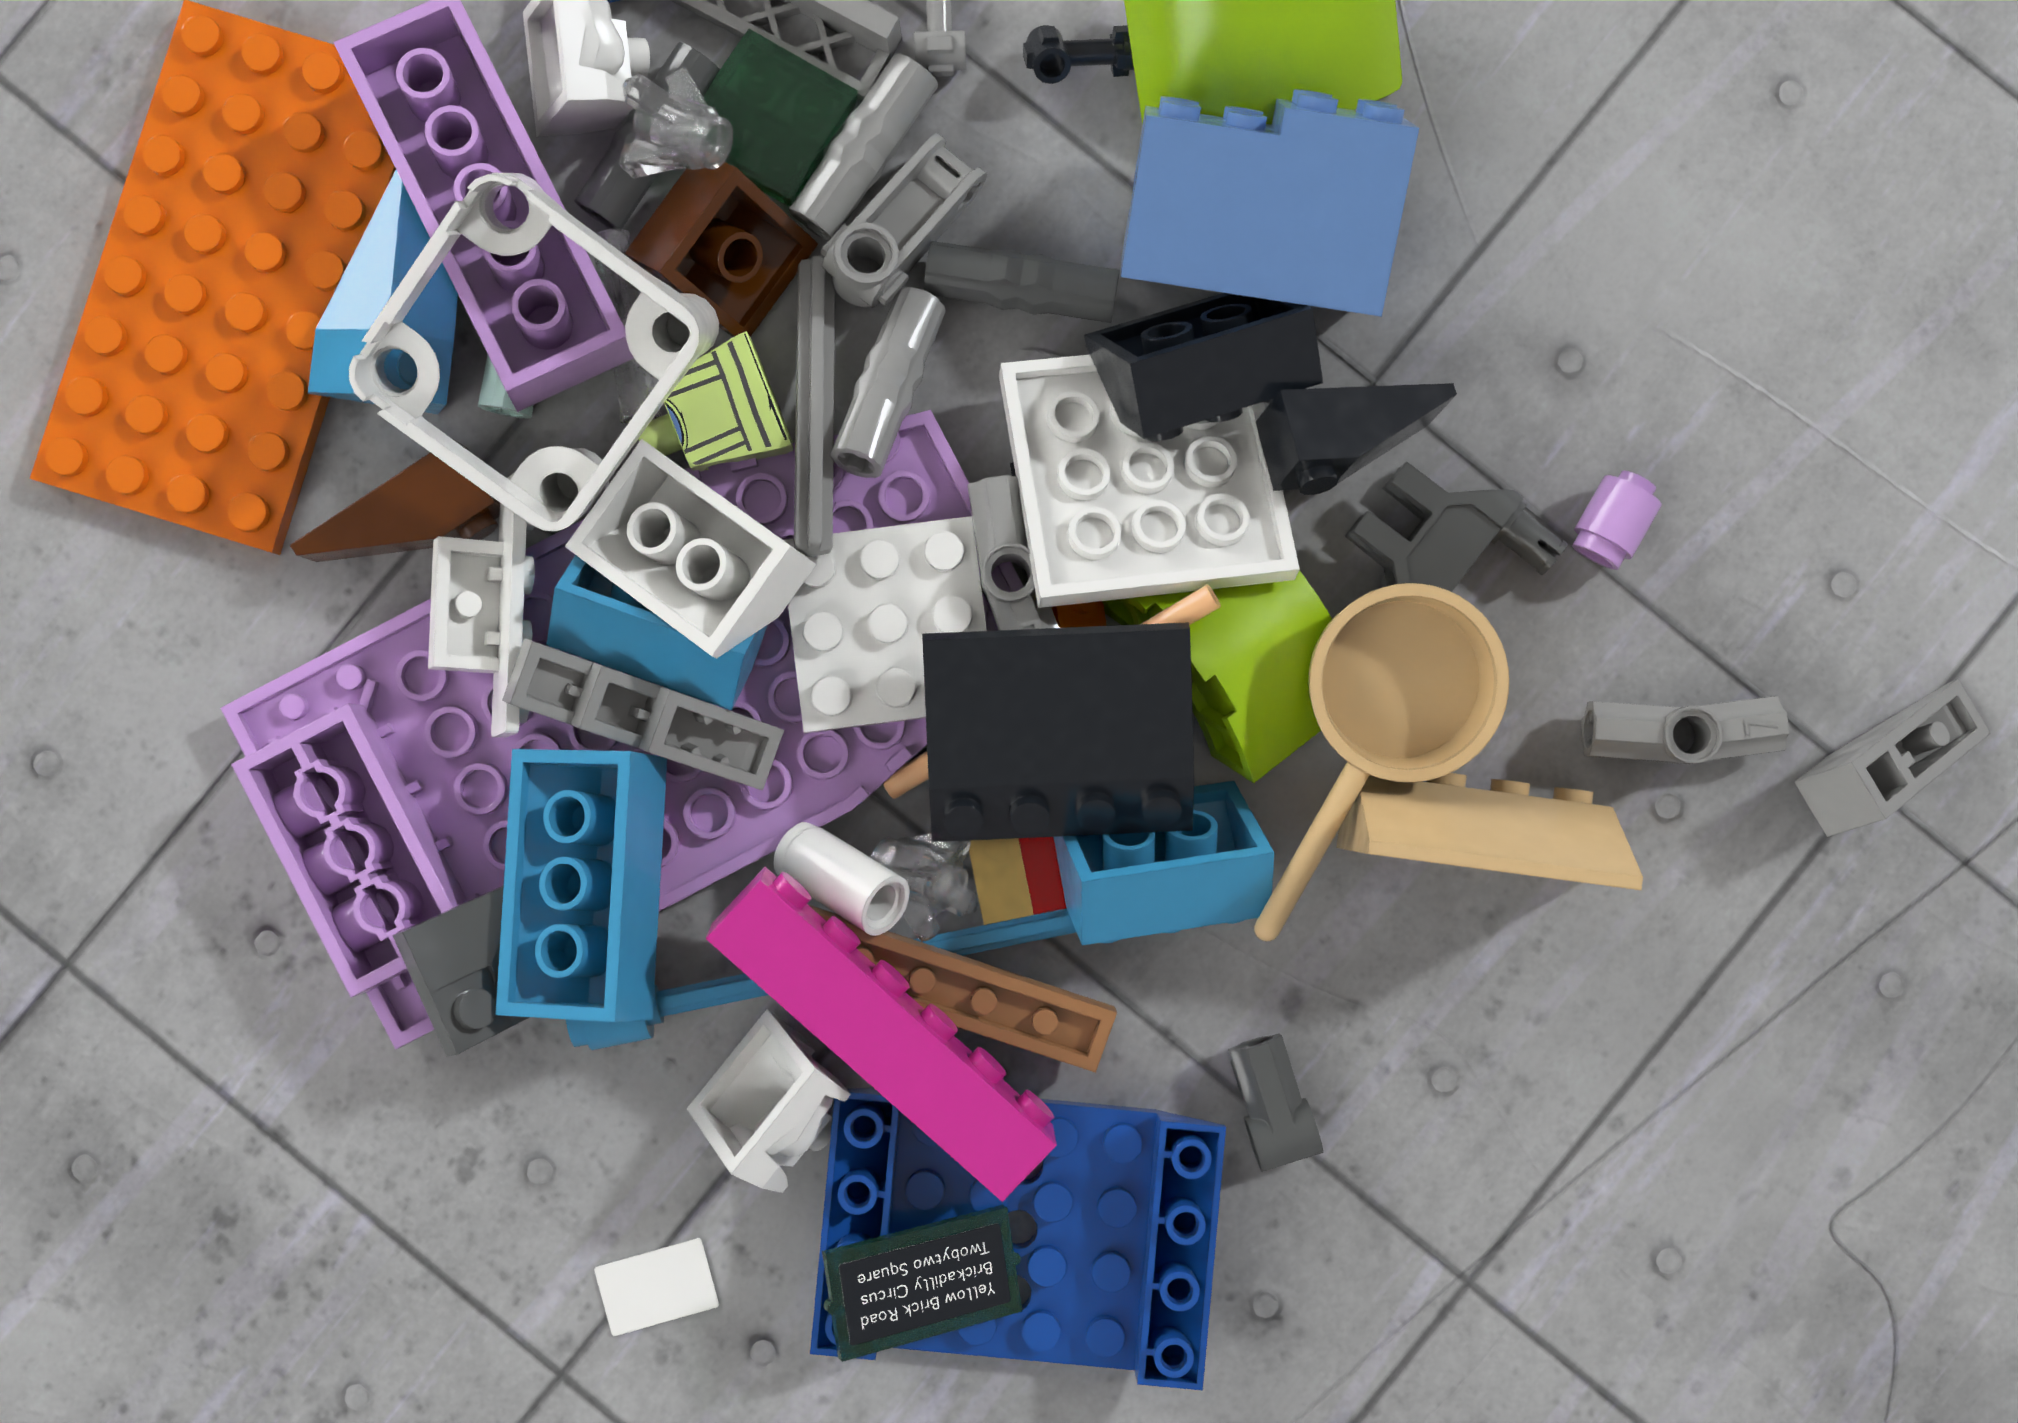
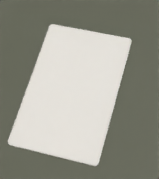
(656, 1287)

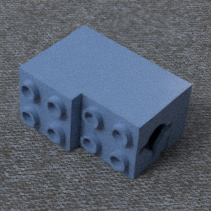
(1275, 208)

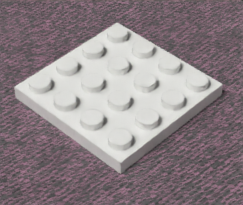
(1130, 512)

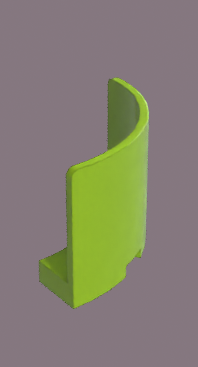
(1263, 51)
(1248, 668)

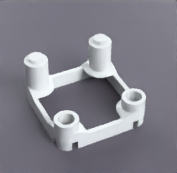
(556, 482)

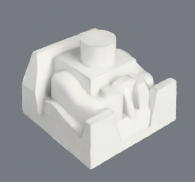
(579, 65)
(767, 1104)

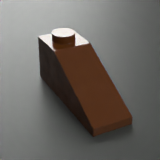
(405, 515)

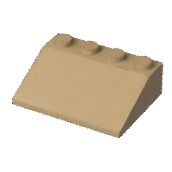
(1492, 829)

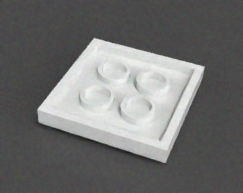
(865, 616)

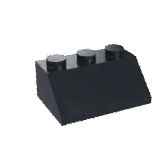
(1204, 361)

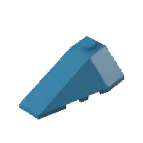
(372, 276)

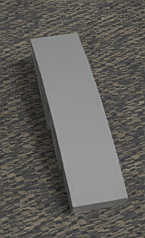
(642, 714)

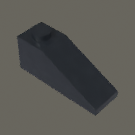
(1330, 433)

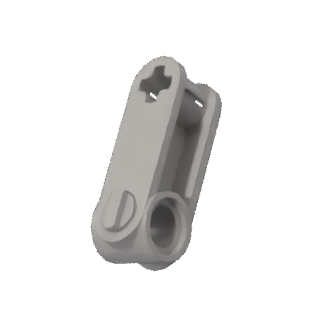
(901, 223)

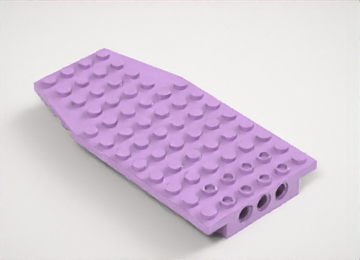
(399, 796)

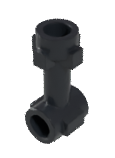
(1054, 57)

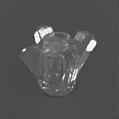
(673, 127)
(933, 878)

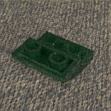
(778, 113)

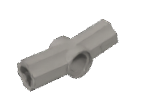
(1002, 539)
(1719, 730)

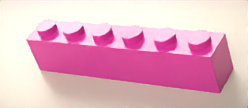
(884, 1032)

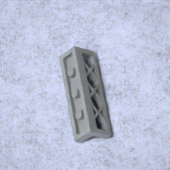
(853, 20)

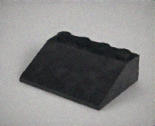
(1059, 731)

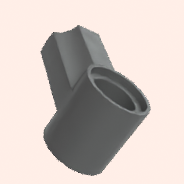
(1277, 1118)

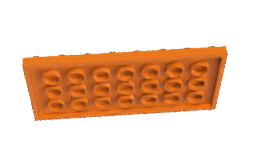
(213, 284)

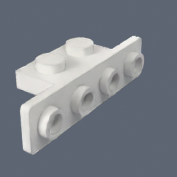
(480, 610)

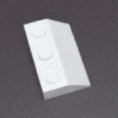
(688, 553)

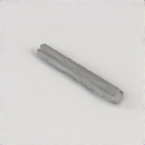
(814, 409)

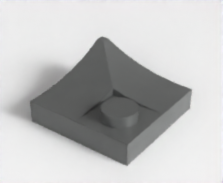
(456, 971)

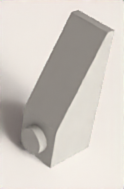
(1892, 761)

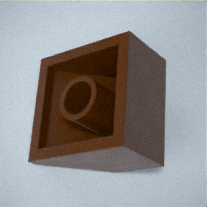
(724, 244)

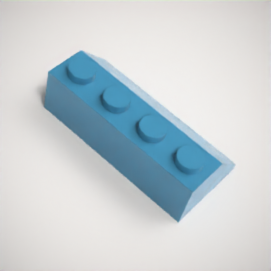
(581, 885)

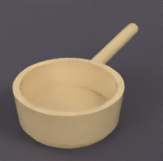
(1403, 693)

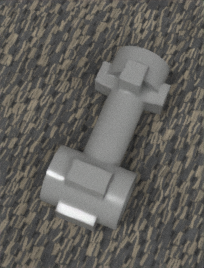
(940, 48)

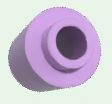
(1616, 519)

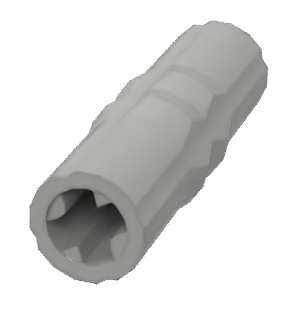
(864, 146)
(888, 383)

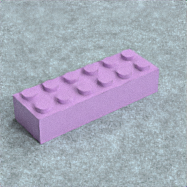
(443, 128)

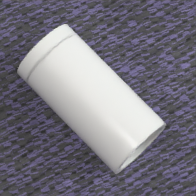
(843, 878)

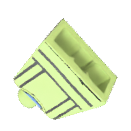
(722, 410)

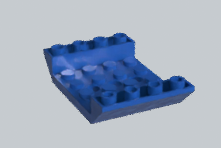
(1116, 1246)

